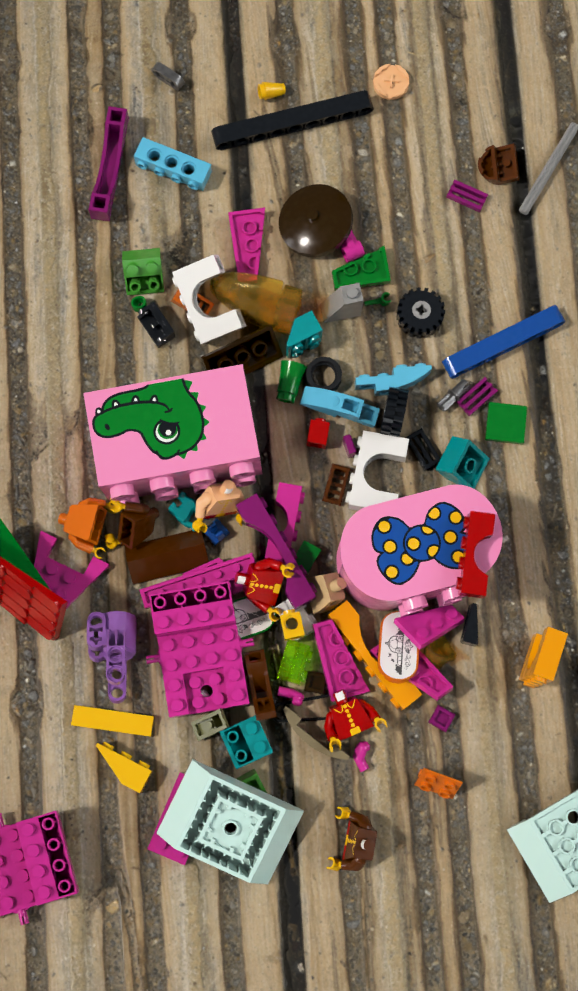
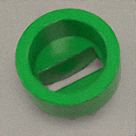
(136, 303)

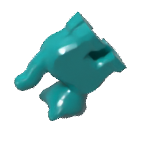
(184, 511)

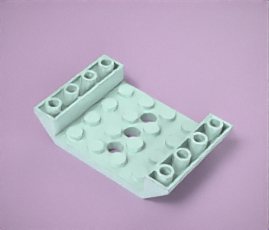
(551, 847)

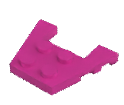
(60, 578)

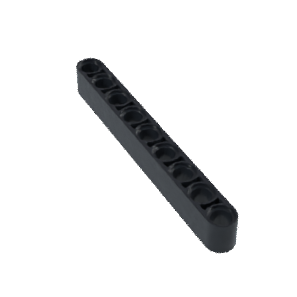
(292, 120)

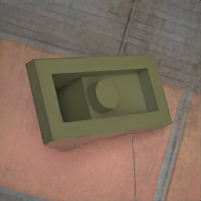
(210, 724)

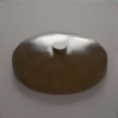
(315, 220)

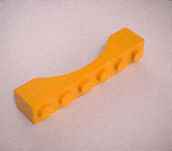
(347, 623)

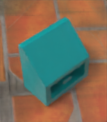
(304, 334)
(246, 742)

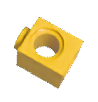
(290, 634)

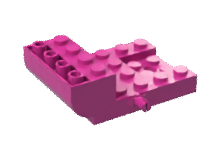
(199, 649)
(34, 864)

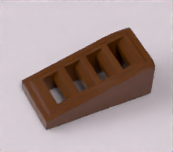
(346, 470)

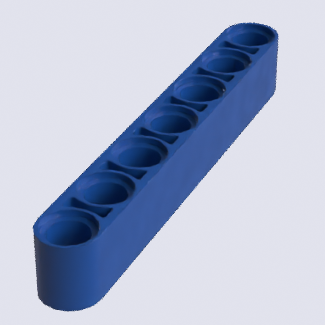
(503, 341)

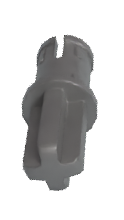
(453, 395)

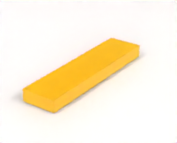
(112, 720)

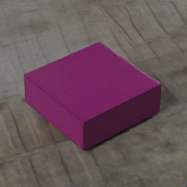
(349, 446)
(441, 718)

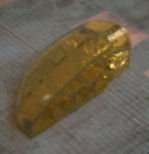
(259, 299)

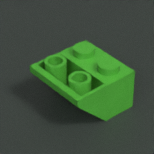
(143, 271)

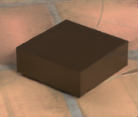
(315, 683)

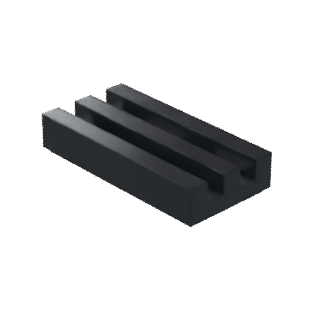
(431, 463)

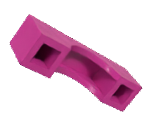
(288, 500)

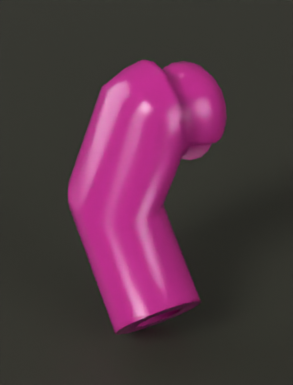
(291, 693)
(359, 755)

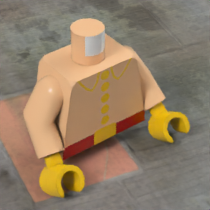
(216, 502)

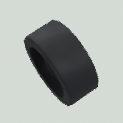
(326, 361)

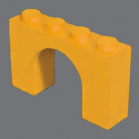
(543, 657)

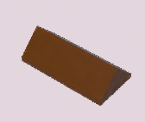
(166, 556)

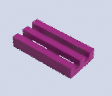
(463, 192)
(487, 386)

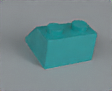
(462, 462)

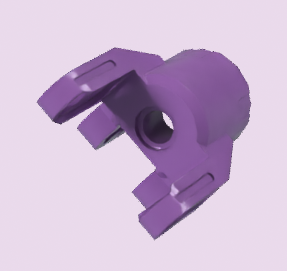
(115, 645)

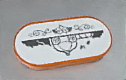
(396, 653)

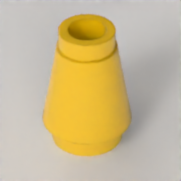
(270, 90)

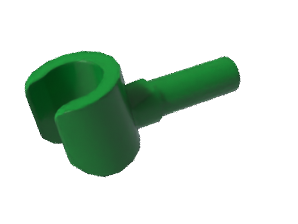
(379, 300)

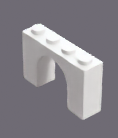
(189, 281)
(373, 447)

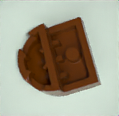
(499, 164)

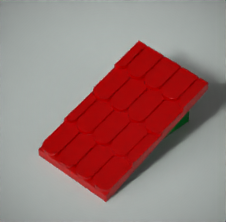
(25, 591)

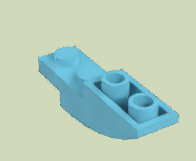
(401, 377)
(339, 404)

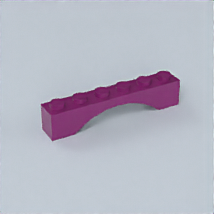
(105, 186)
(256, 516)

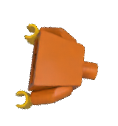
(85, 523)

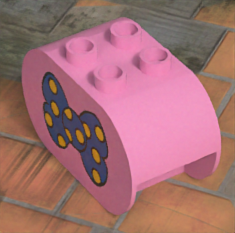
(411, 549)

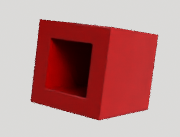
(318, 433)

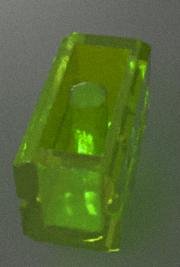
(294, 662)

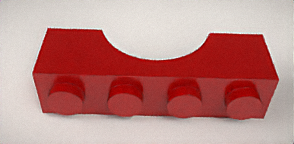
(472, 580)

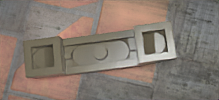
(294, 719)

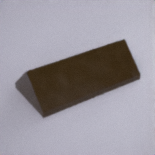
(250, 350)

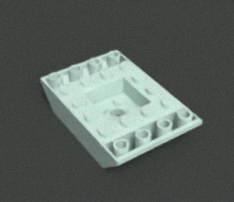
(213, 799)

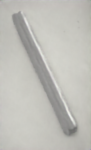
(548, 168)

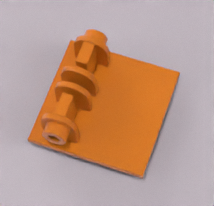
(435, 782)

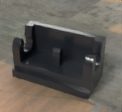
(156, 324)

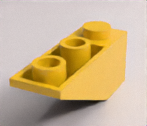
(127, 771)

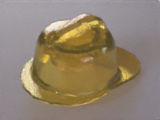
(439, 652)

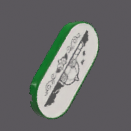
(250, 619)

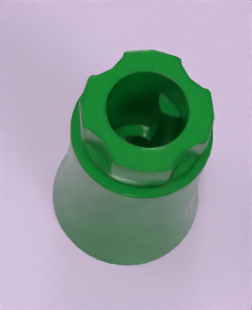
(289, 380)

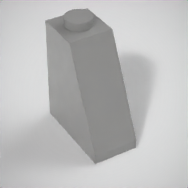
(343, 303)

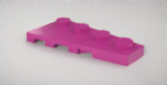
(247, 235)

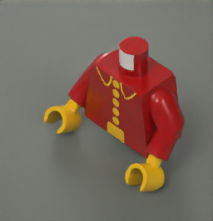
(263, 584)
(349, 718)

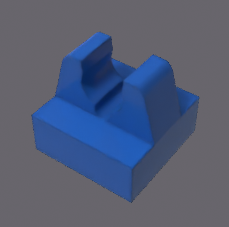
(216, 532)

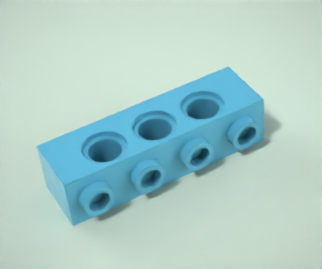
(149, 149)

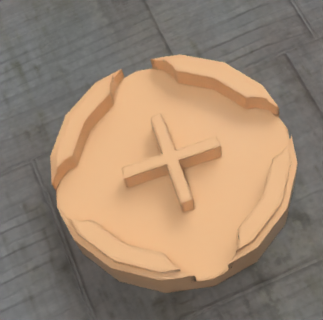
(391, 82)

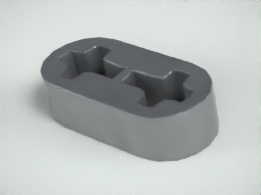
(168, 76)

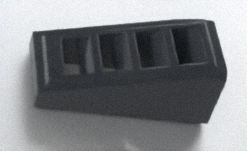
(470, 629)

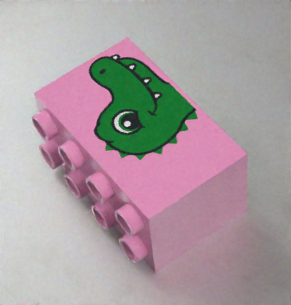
(173, 435)

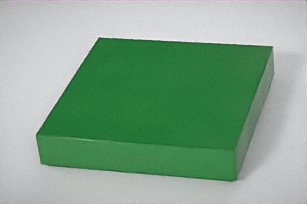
(506, 423)

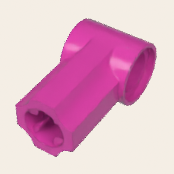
(352, 248)

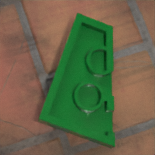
(368, 271)

